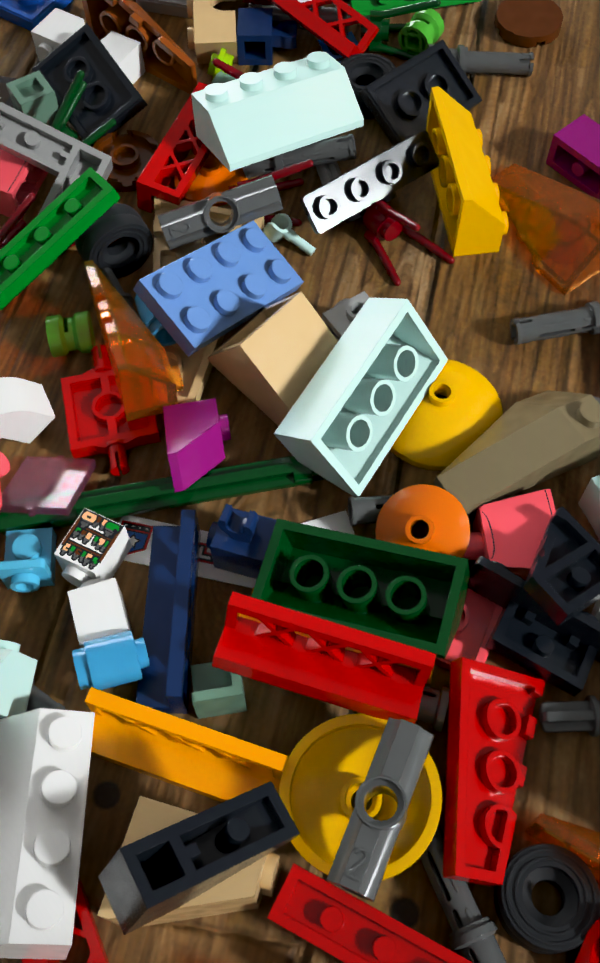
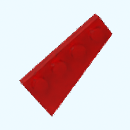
(485, 756)

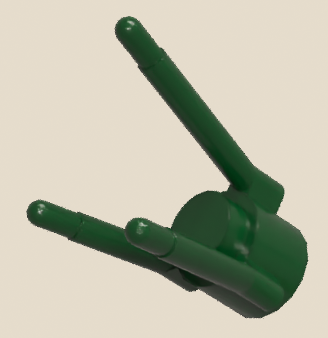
(378, 18)
(67, 107)

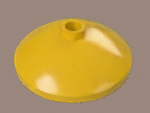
(448, 426)
(324, 780)

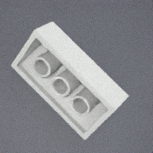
(41, 828)

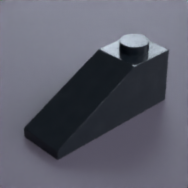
(194, 855)

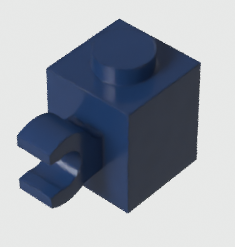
(258, 36)
(239, 541)

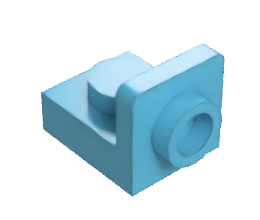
(29, 559)

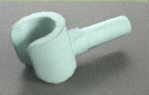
(281, 227)

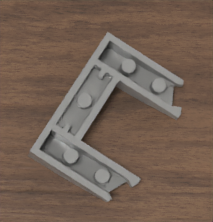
(49, 150)

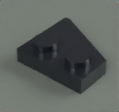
(565, 569)

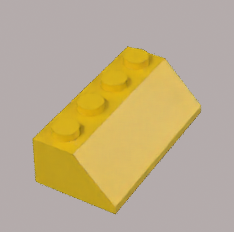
(463, 179)

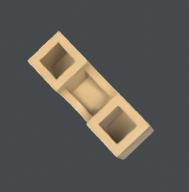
(211, 30)

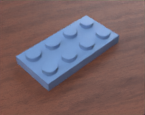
(218, 287)

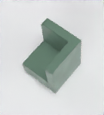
(34, 97)
(216, 691)

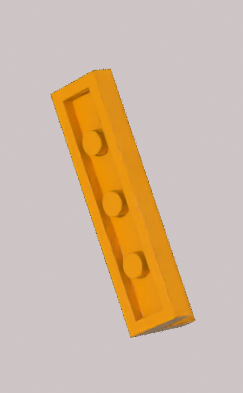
(179, 749)

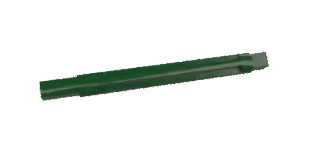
(160, 493)

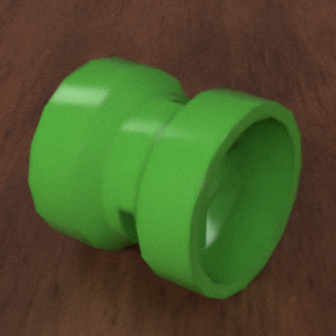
(422, 30)
(70, 333)

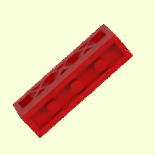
(327, 31)
(168, 161)
(321, 664)
(350, 926)

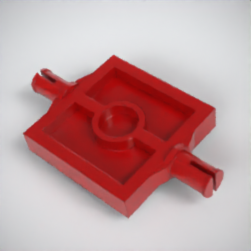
(97, 416)

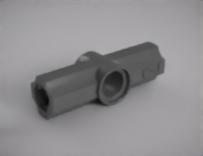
(246, 202)
(370, 842)

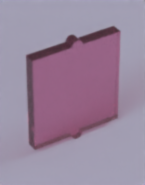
(47, 485)

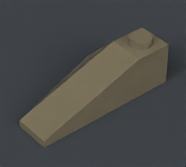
(525, 447)

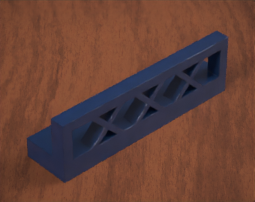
(170, 615)

